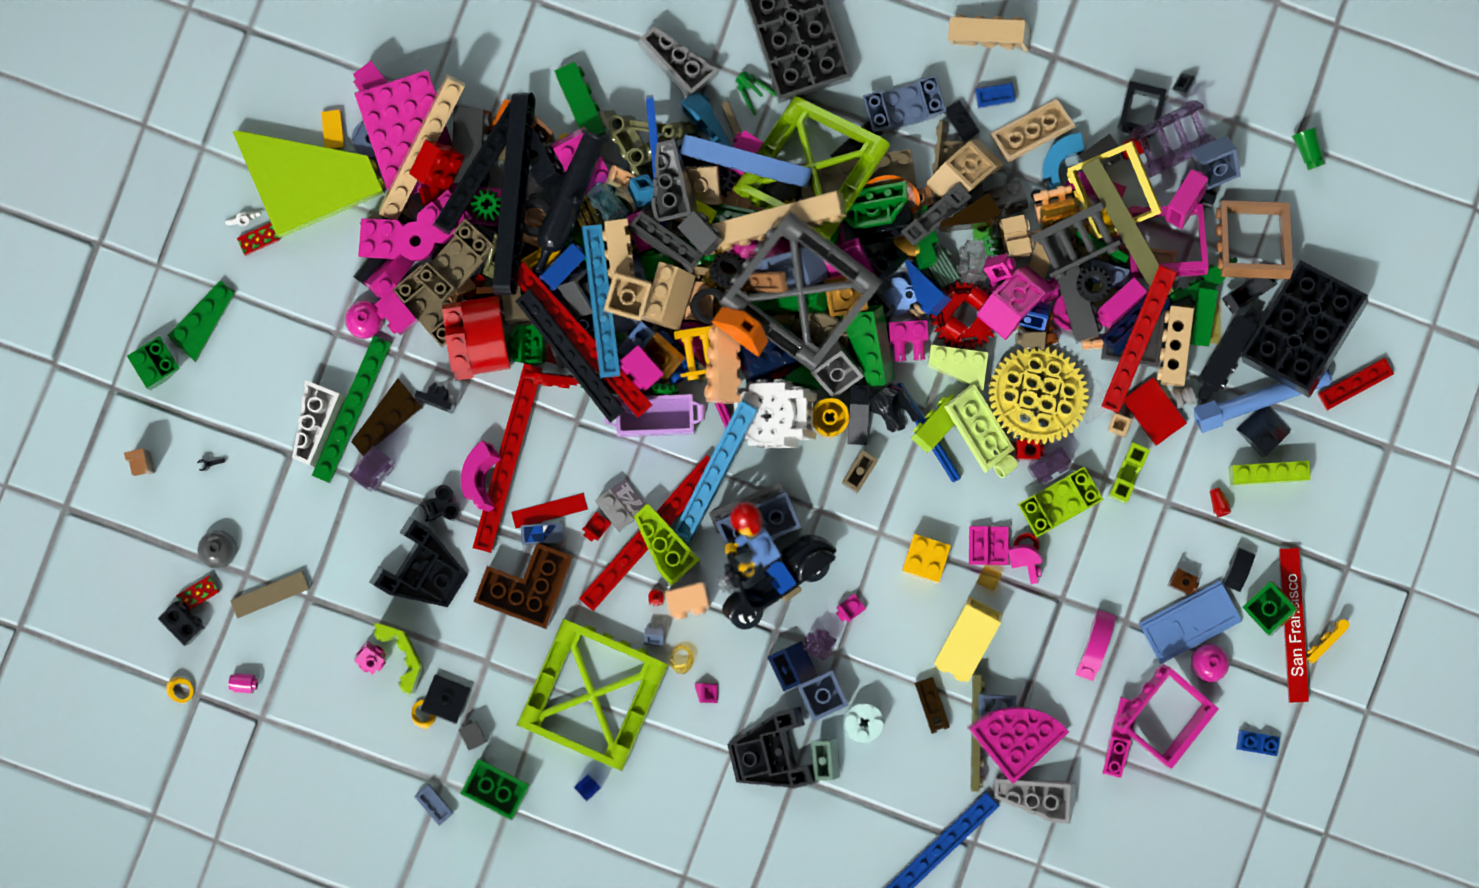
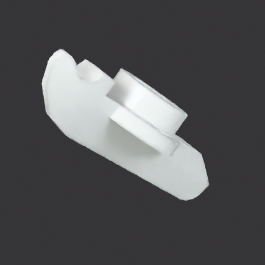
(243, 218)

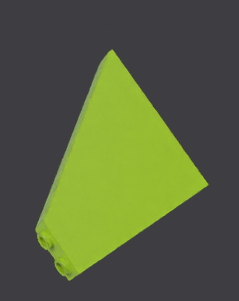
(305, 180)

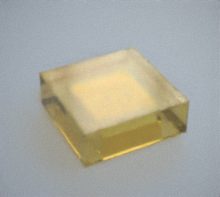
(988, 578)

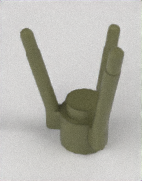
(489, 267)

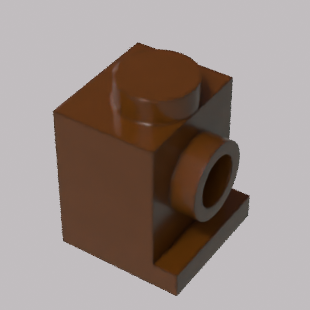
(1176, 581)

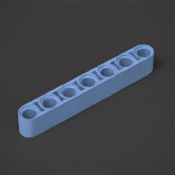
(745, 161)

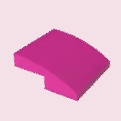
(989, 545)

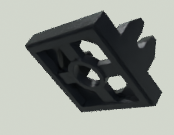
(436, 397)

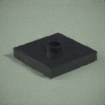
(445, 699)

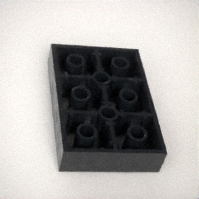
(1304, 328)

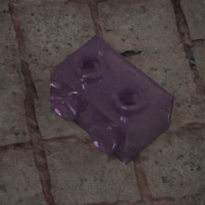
(1048, 465)

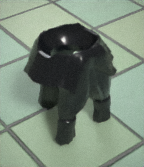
(888, 405)

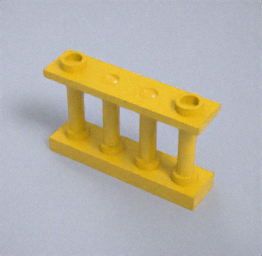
(687, 337)

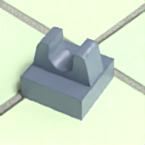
(654, 636)

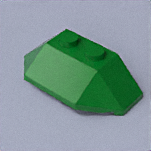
(877, 205)

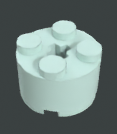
(868, 712)

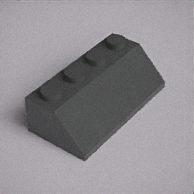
(470, 131)

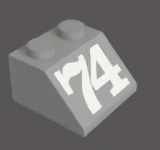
(620, 504)

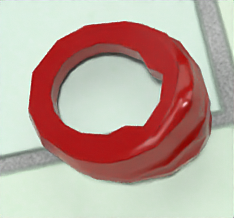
(1028, 535)

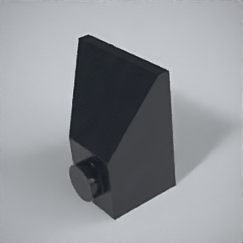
(1263, 431)

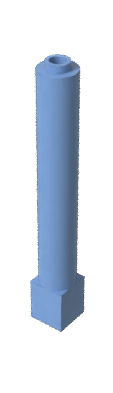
(1212, 415)

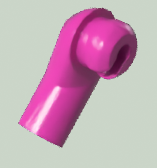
(1054, 283)

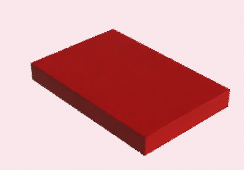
(1154, 411)

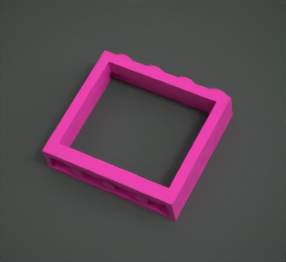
(1183, 268)
(1189, 732)

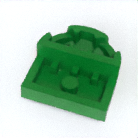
(526, 345)

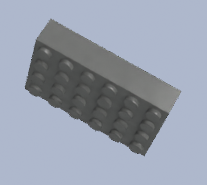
(798, 46)

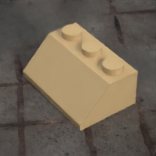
(668, 296)

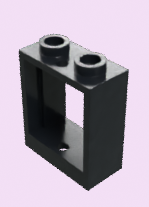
(1144, 90)

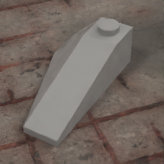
(1042, 798)

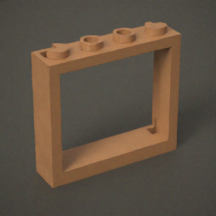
(1247, 270)

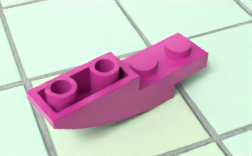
(1118, 743)

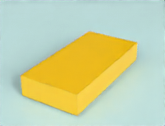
(332, 129)

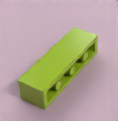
(1269, 473)

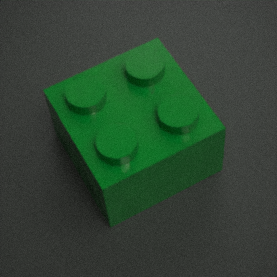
(1271, 608)

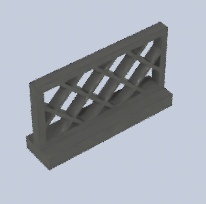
(754, 498)

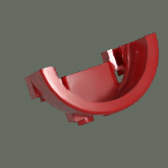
(480, 341)

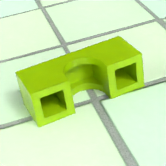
(1128, 472)

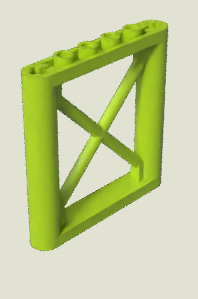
(794, 116)
(650, 676)

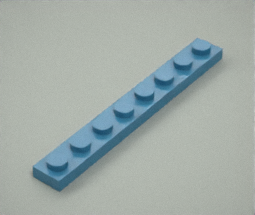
(598, 290)
(715, 470)

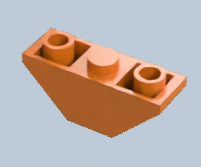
(742, 329)

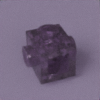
(819, 644)

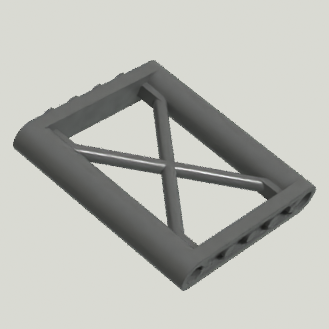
(799, 231)

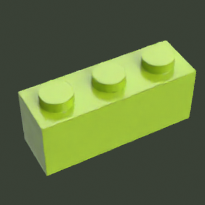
(935, 427)

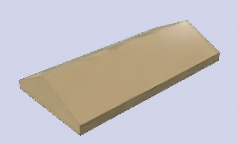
(1032, 130)

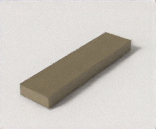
(269, 594)

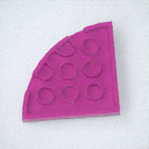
(1017, 738)

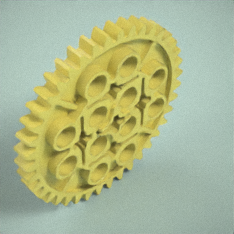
(1011, 411)

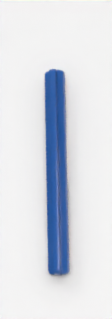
(938, 450)

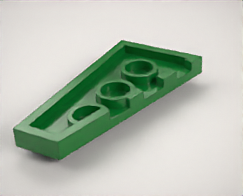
(201, 321)

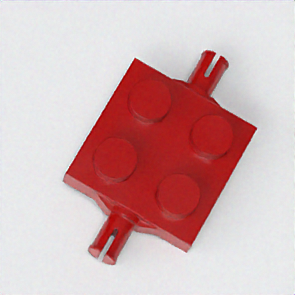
(550, 379)

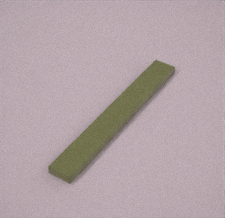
(1122, 219)

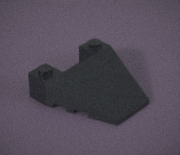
(427, 572)
(767, 755)

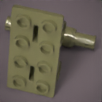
(633, 149)

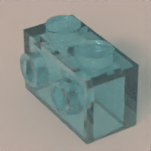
(604, 200)

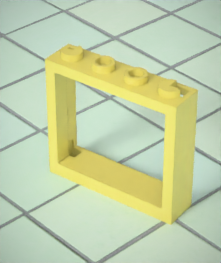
(1141, 173)

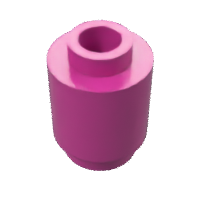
(243, 683)

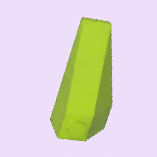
(668, 551)

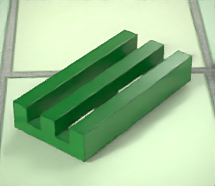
(993, 245)

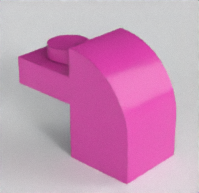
(1029, 556)

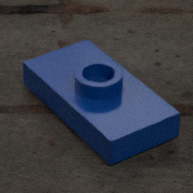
(995, 95)

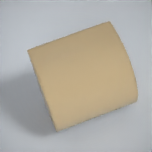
(1120, 425)

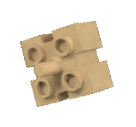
(1015, 237)

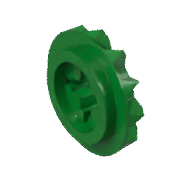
(663, 389)

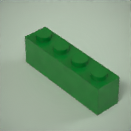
(579, 99)

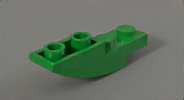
(1209, 281)

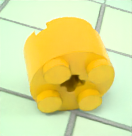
(841, 417)

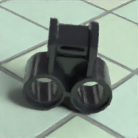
(439, 506)

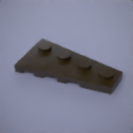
(388, 416)

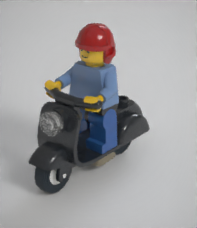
(801, 561)

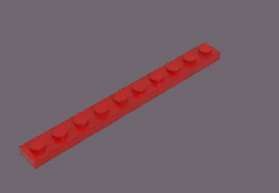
(583, 341)
(506, 466)
(637, 547)

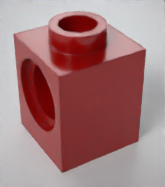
(1022, 455)

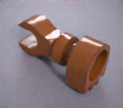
(1051, 337)

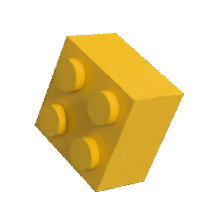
(926, 558)

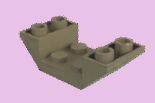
(455, 262)
(423, 306)

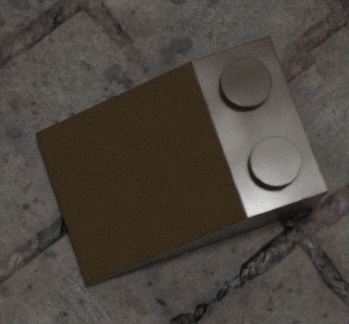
(975, 216)

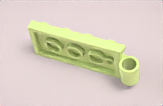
(982, 431)

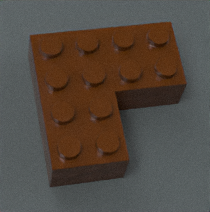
(528, 598)

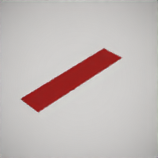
(549, 510)

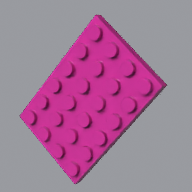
(393, 117)

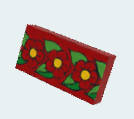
(257, 239)
(198, 592)

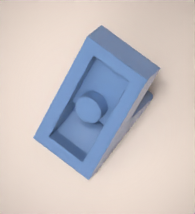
(638, 335)

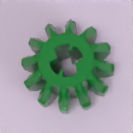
(494, 201)

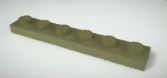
(976, 760)

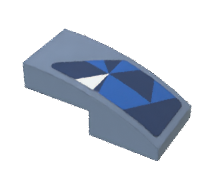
(541, 533)

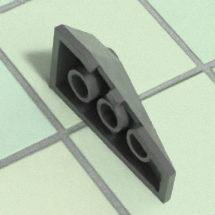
(672, 188)

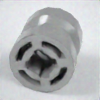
(1182, 397)

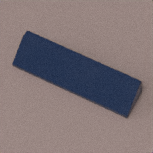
(1118, 336)

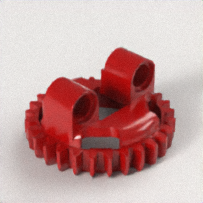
(953, 329)

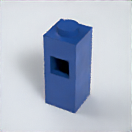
(562, 266)

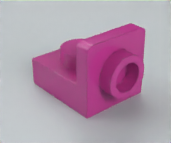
(850, 609)

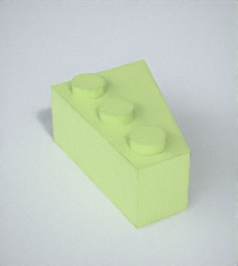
(960, 364)

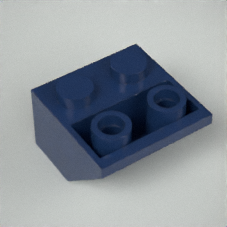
(792, 666)

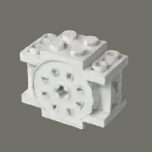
(782, 416)

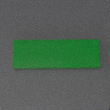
(1203, 316)

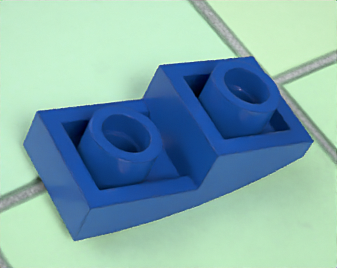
(1258, 743)

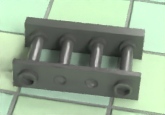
(1060, 230)

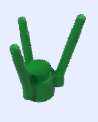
(746, 82)

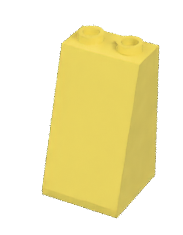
(968, 639)

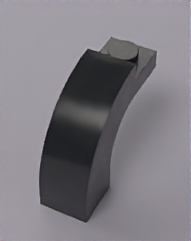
(1247, 293)

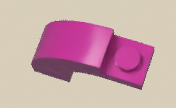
(474, 471)
(1096, 645)

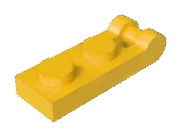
(1328, 640)

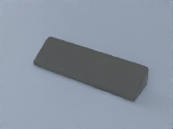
(665, 241)

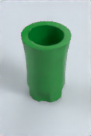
(1310, 148)

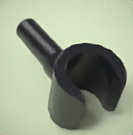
(208, 464)

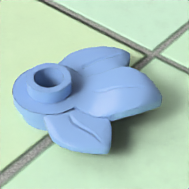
(897, 296)

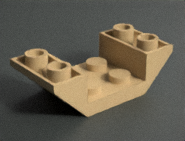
(967, 166)

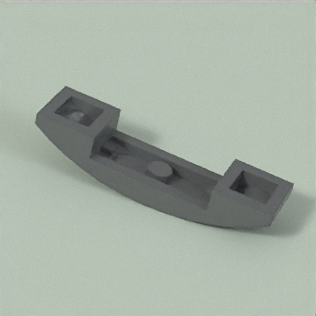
(936, 214)

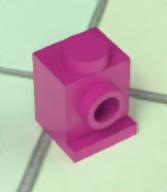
(999, 267)

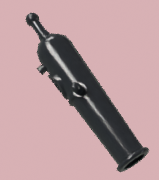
(568, 199)

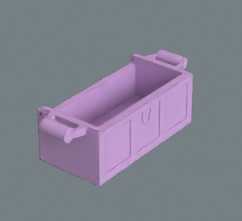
(666, 417)

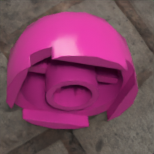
(363, 320)
(1209, 663)

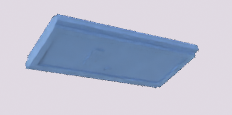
(1190, 622)

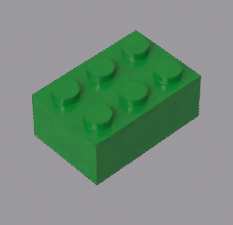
(495, 789)

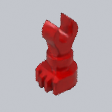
(655, 597)

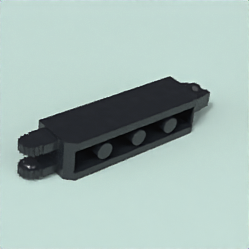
(1227, 353)

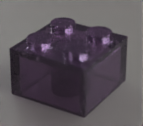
(372, 469)

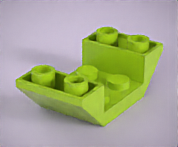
(1060, 502)
(409, 680)

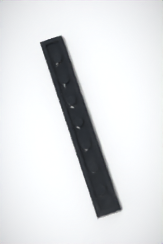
(474, 175)
(570, 355)

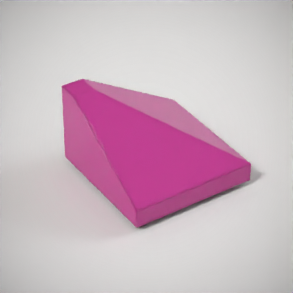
(707, 692)

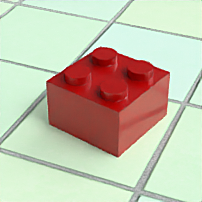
(436, 164)

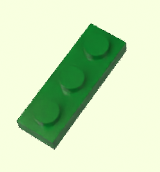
(1116, 257)

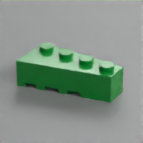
(789, 305)
(871, 345)

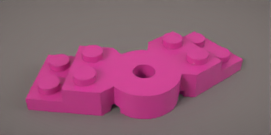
(392, 239)

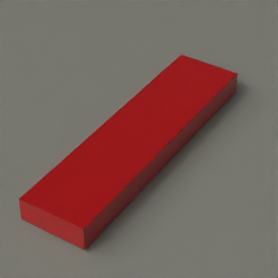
(1355, 384)

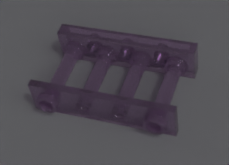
(1171, 157)

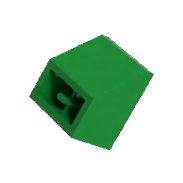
(153, 363)

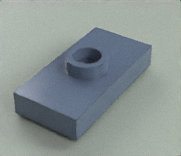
(434, 804)

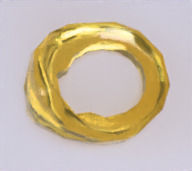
(681, 669)

